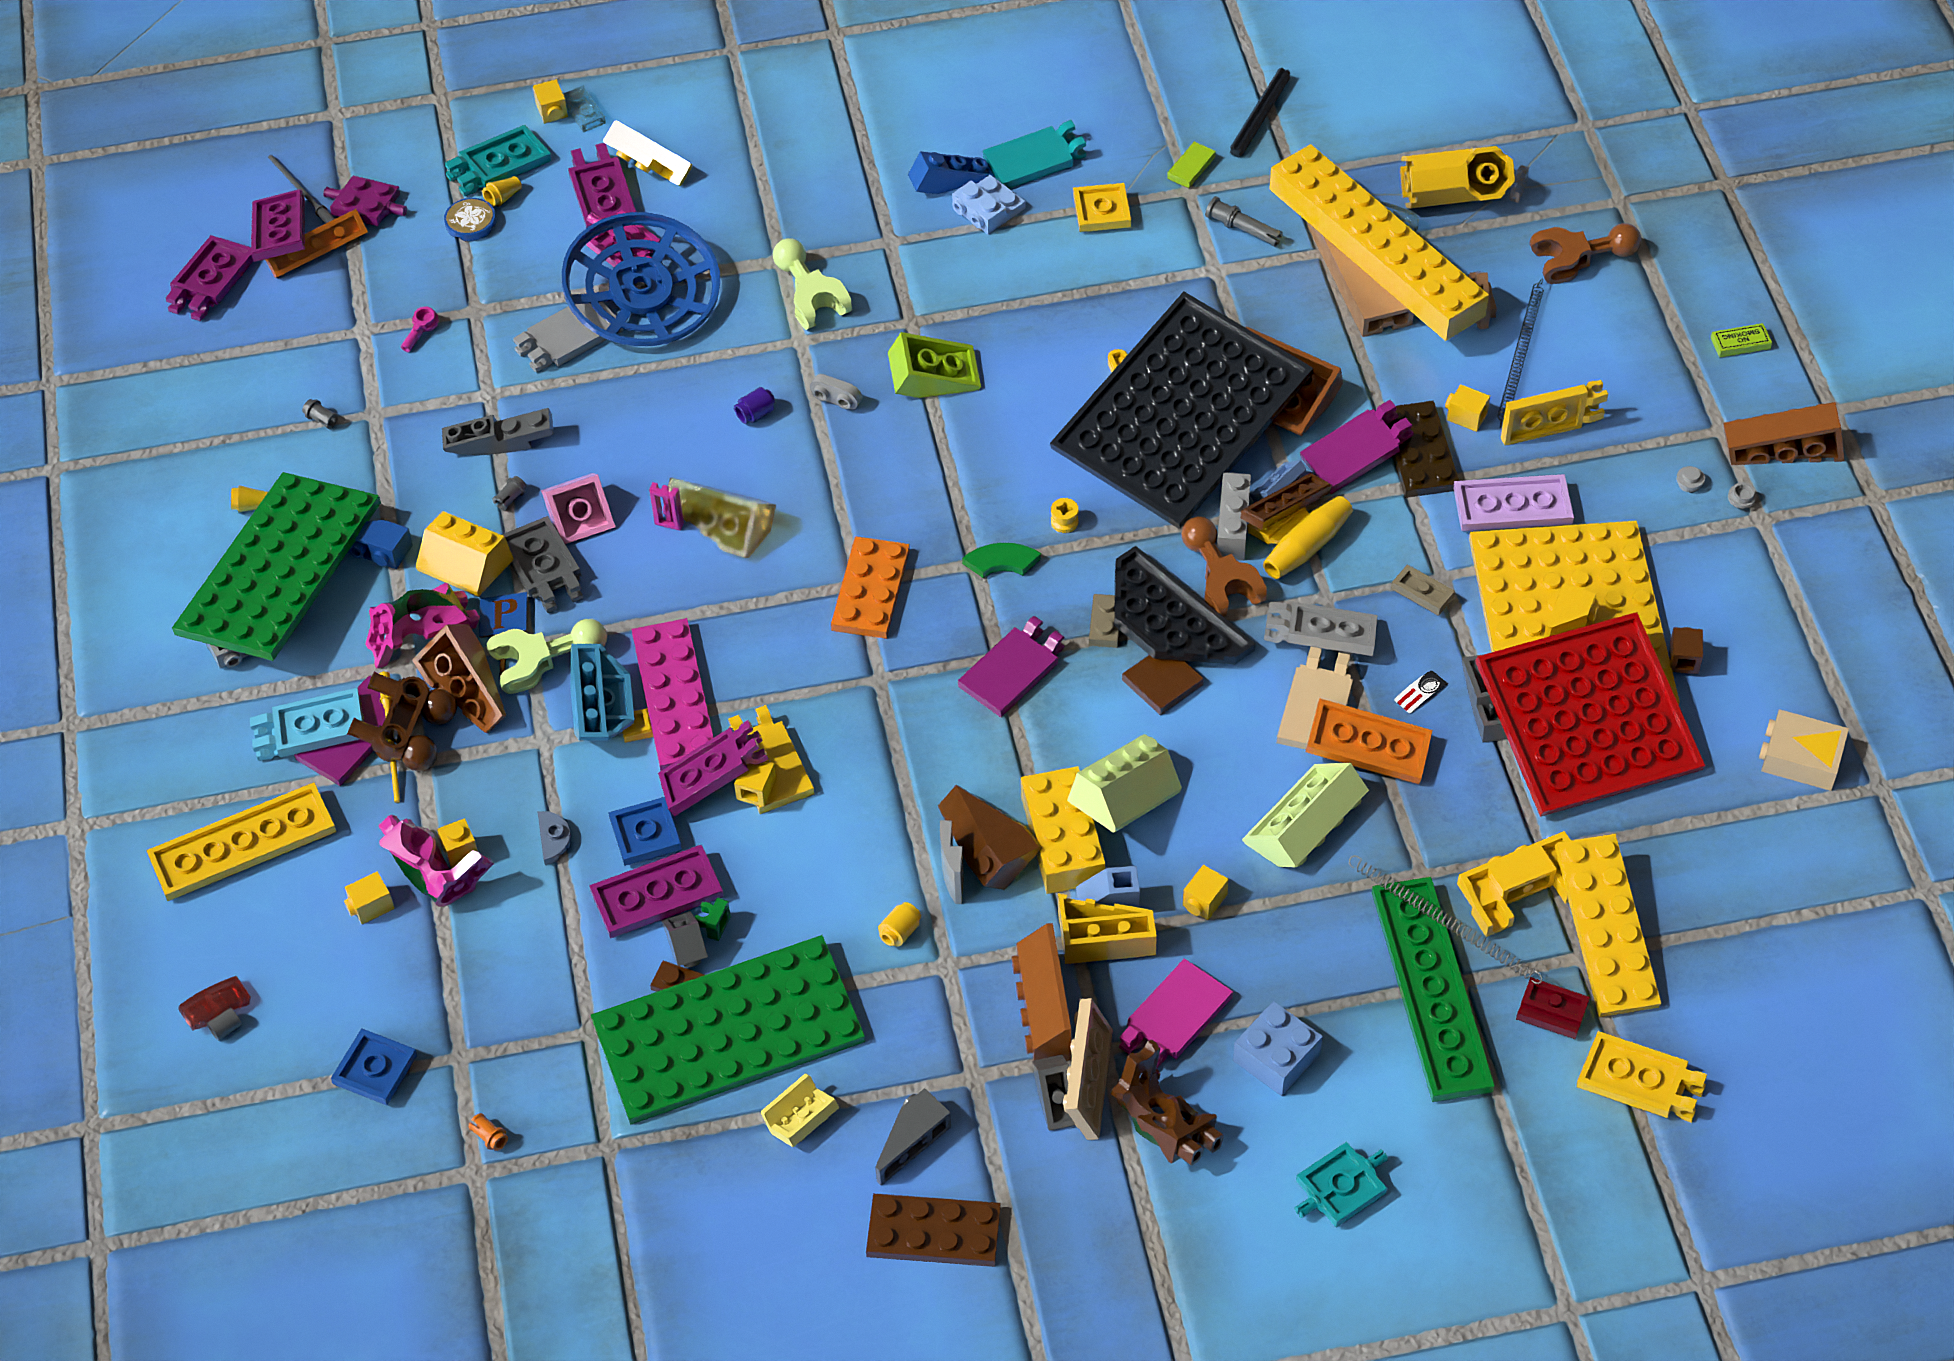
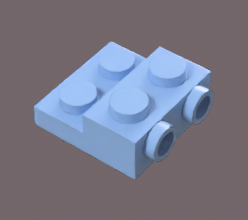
(987, 203)

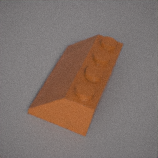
(1043, 995)

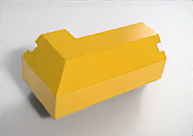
(1456, 176)

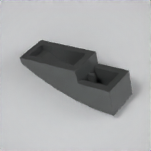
(1482, 706)

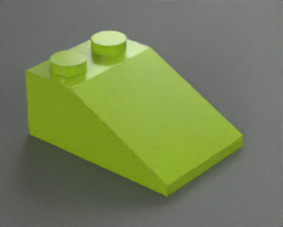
(932, 366)

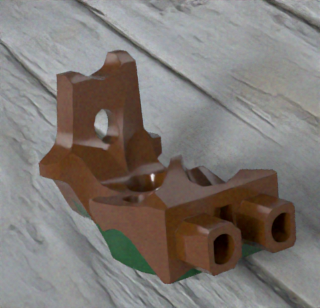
(1168, 1130)

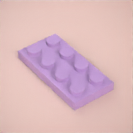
(1513, 502)

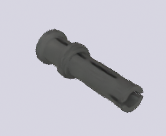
(1232, 216)

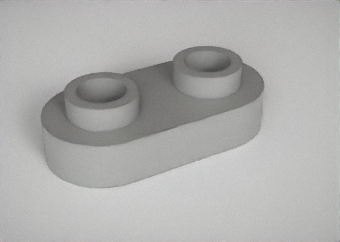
(835, 391)

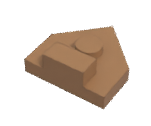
(1481, 280)

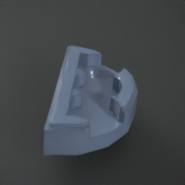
(554, 836)

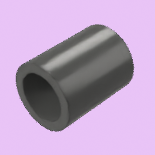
(224, 1024)

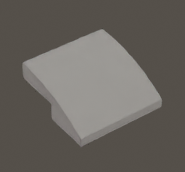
(951, 862)

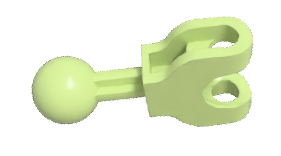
(812, 288)
(535, 653)

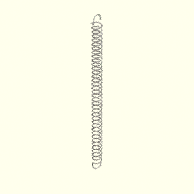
(1442, 920)

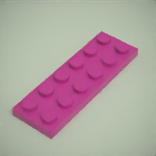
(672, 689)

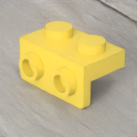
(798, 1111)

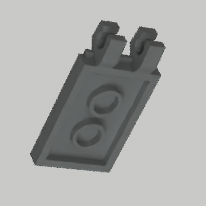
(543, 562)

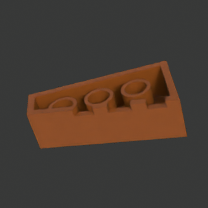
(1786, 436)

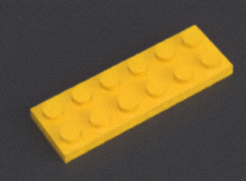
(241, 841)
(1607, 925)

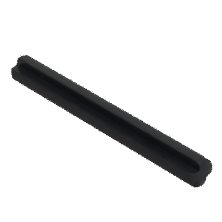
(1260, 112)

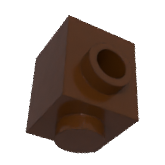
(1686, 650)

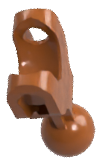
(1574, 251)
(1225, 573)

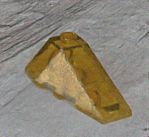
(728, 518)

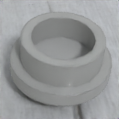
(1690, 479)
(1742, 495)

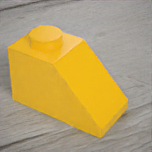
(1571, 610)

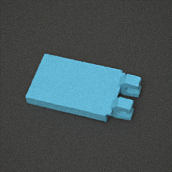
(306, 724)

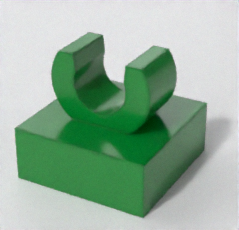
(716, 920)

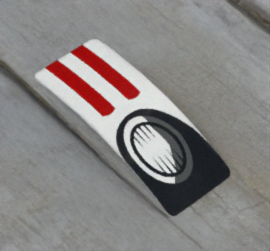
(1420, 691)

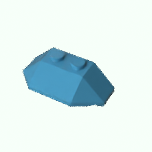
(599, 693)

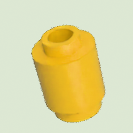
(899, 924)

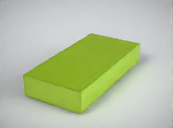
(1191, 164)

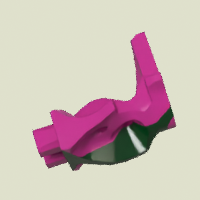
(432, 606)
(424, 865)

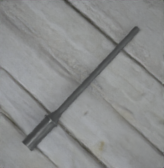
(320, 211)

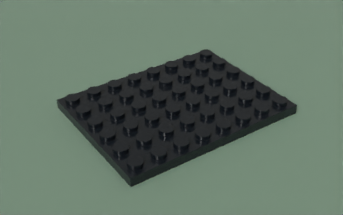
(1181, 409)

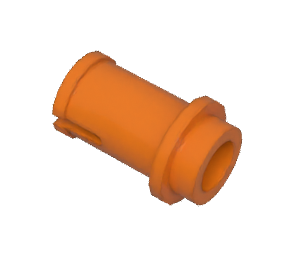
(493, 1136)

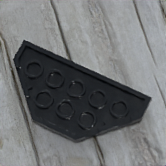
(1169, 617)

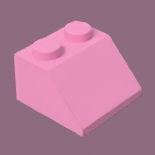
(578, 508)

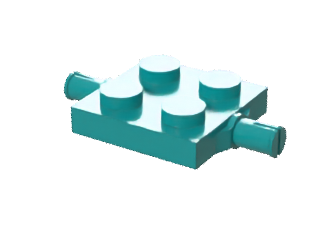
(1341, 1184)

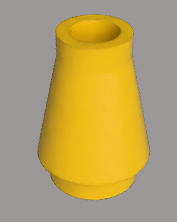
(500, 191)
(246, 498)

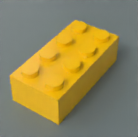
(1065, 833)

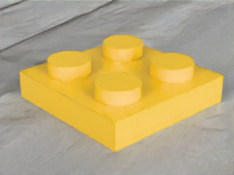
(1101, 207)

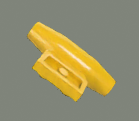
(1301, 535)

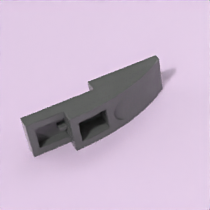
(491, 436)

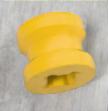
(1069, 520)

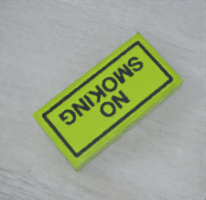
(1741, 340)

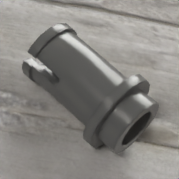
(314, 410)
(514, 488)

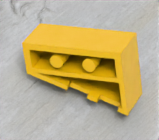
(1104, 931)

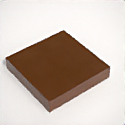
(1162, 682)

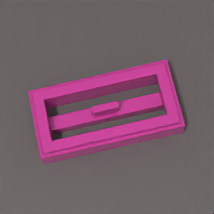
(671, 508)

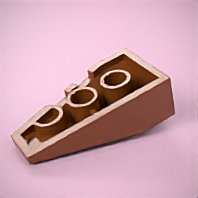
(459, 665)

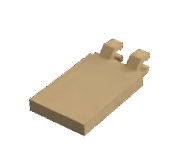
(1306, 689)

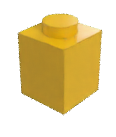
(550, 101)
(1467, 407)
(756, 783)
(456, 841)
(1205, 892)
(368, 898)

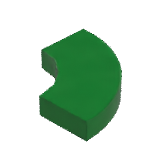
(1001, 557)

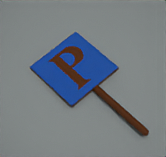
(502, 614)

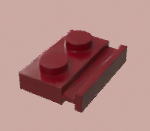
(1553, 1008)

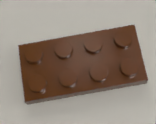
(933, 1230)

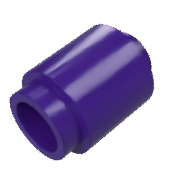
(754, 405)

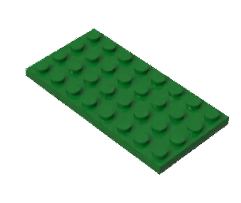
(276, 566)
(727, 1029)

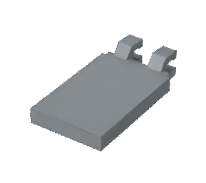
(561, 337)
(1322, 627)

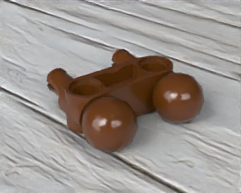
(416, 751)

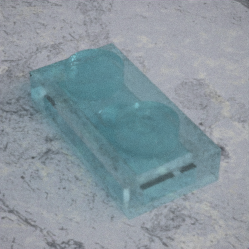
(583, 109)

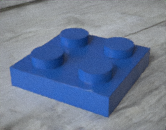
(644, 831)
(374, 1066)

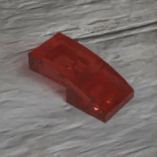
(214, 1001)

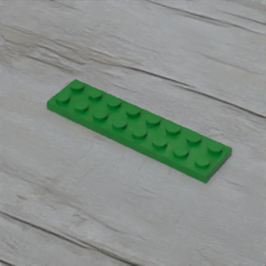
(1432, 992)

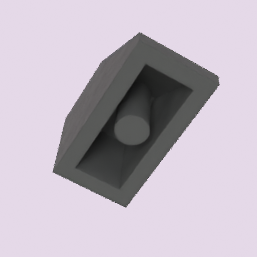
(685, 939)
(1051, 1087)

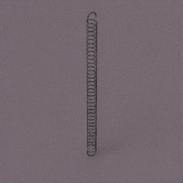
(1511, 382)

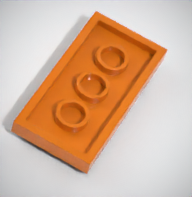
(870, 587)
(1369, 741)

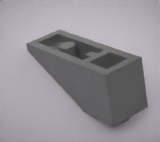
(915, 1128)

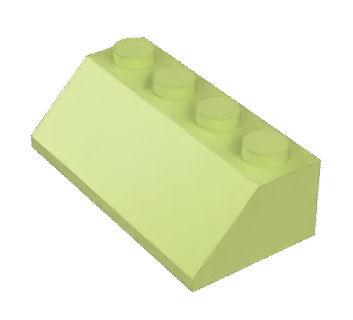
(1126, 783)
(1307, 814)

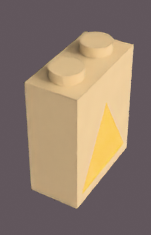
(1803, 749)

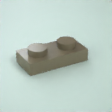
(1422, 589)
(1102, 627)

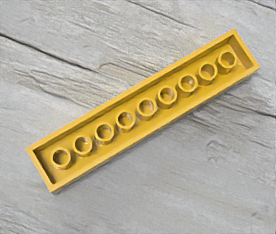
(1379, 242)

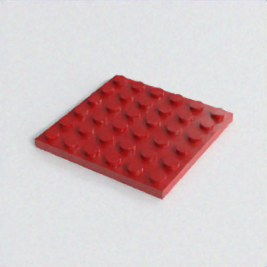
(1589, 714)

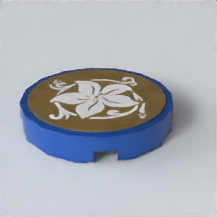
(470, 219)

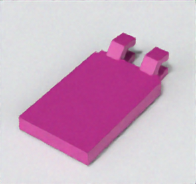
(1176, 1011)

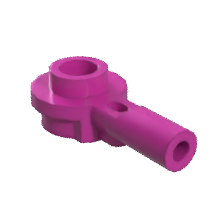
(424, 320)

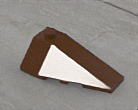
(990, 841)

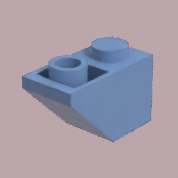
(1112, 886)

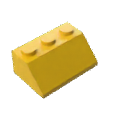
(462, 553)

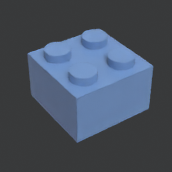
(1277, 1048)

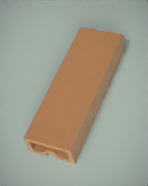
(1365, 298)

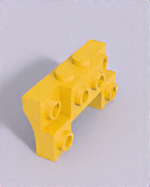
(1510, 879)

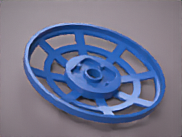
(644, 270)

